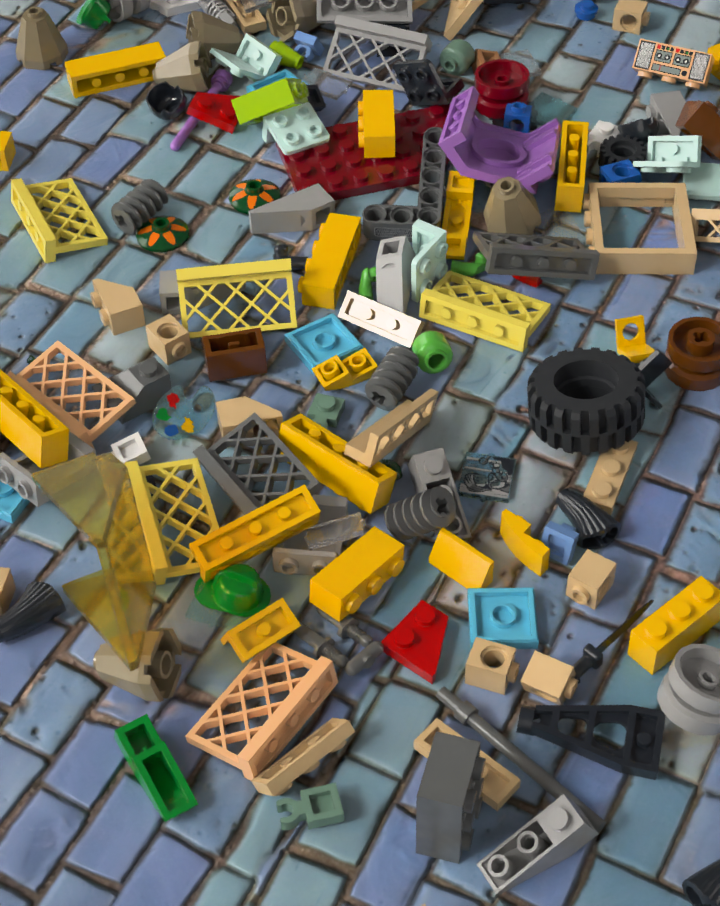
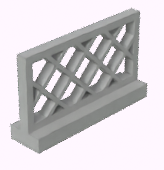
(374, 33)

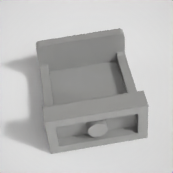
(18, 472)
(294, 554)

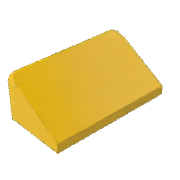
(461, 561)

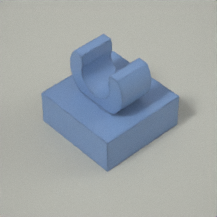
(308, 44)
(561, 541)

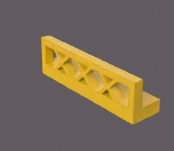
(255, 532)

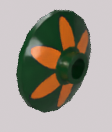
(253, 194)
(162, 234)

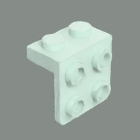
(252, 59)
(295, 129)
(672, 154)
(703, 182)
(430, 259)

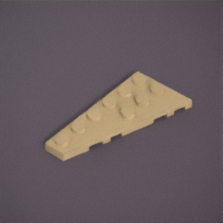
(458, 15)

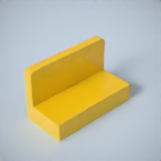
(261, 630)

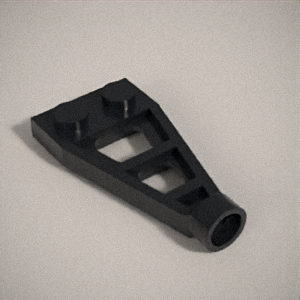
(642, 738)

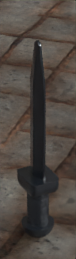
(593, 656)

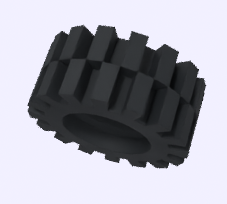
(621, 149)

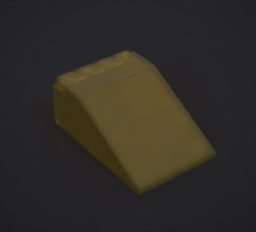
(102, 505)

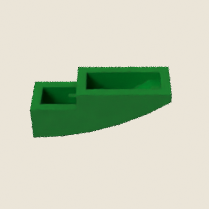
(155, 768)

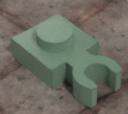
(326, 410)
(317, 807)

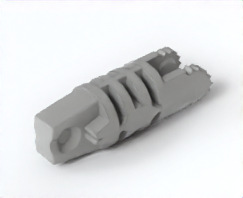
(219, 10)

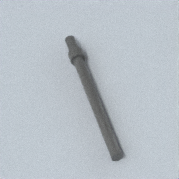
(468, 715)

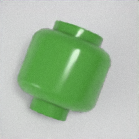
(433, 352)

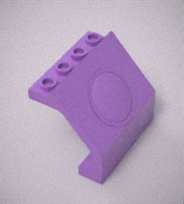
(496, 152)

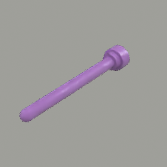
(220, 82)

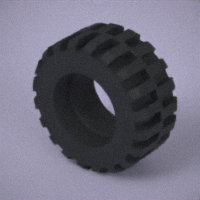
(586, 400)

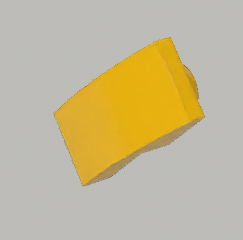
(338, 374)
(529, 551)

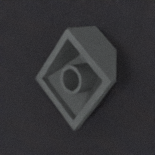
(144, 382)

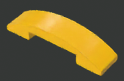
(458, 214)

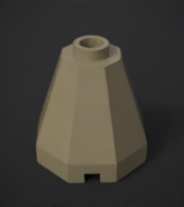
(291, 15)
(213, 33)
(39, 41)
(186, 68)
(511, 208)
(157, 670)

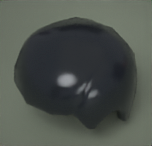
(166, 101)
(640, 128)

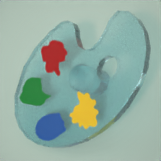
(175, 414)

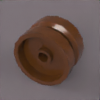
(694, 354)

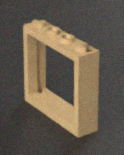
(641, 260)

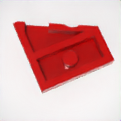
(215, 110)
(418, 640)

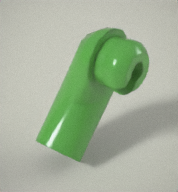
(470, 269)
(367, 277)

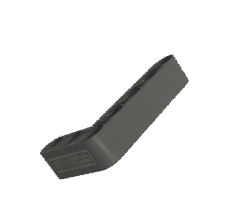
(397, 220)

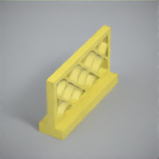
(38, 220)
(231, 274)
(487, 321)
(149, 515)

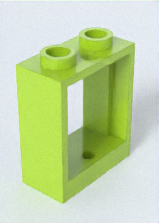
(269, 100)

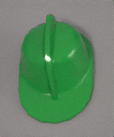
(94, 13)
(235, 591)

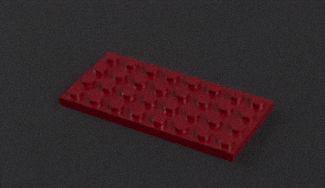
(341, 163)

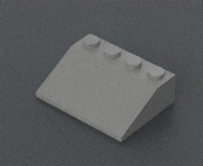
(369, 10)

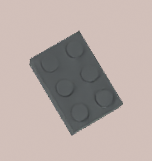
(449, 797)

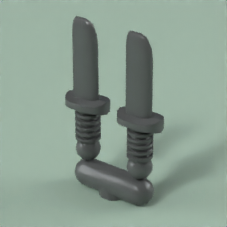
(346, 628)

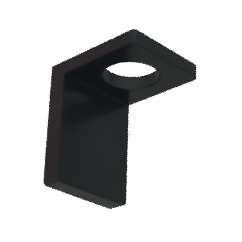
(651, 369)

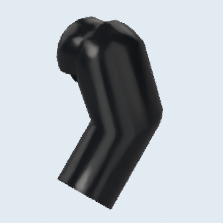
(281, 252)

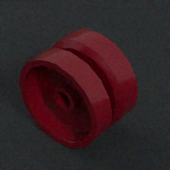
(500, 83)

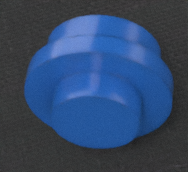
(586, 10)

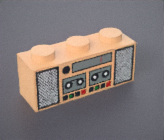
(673, 64)

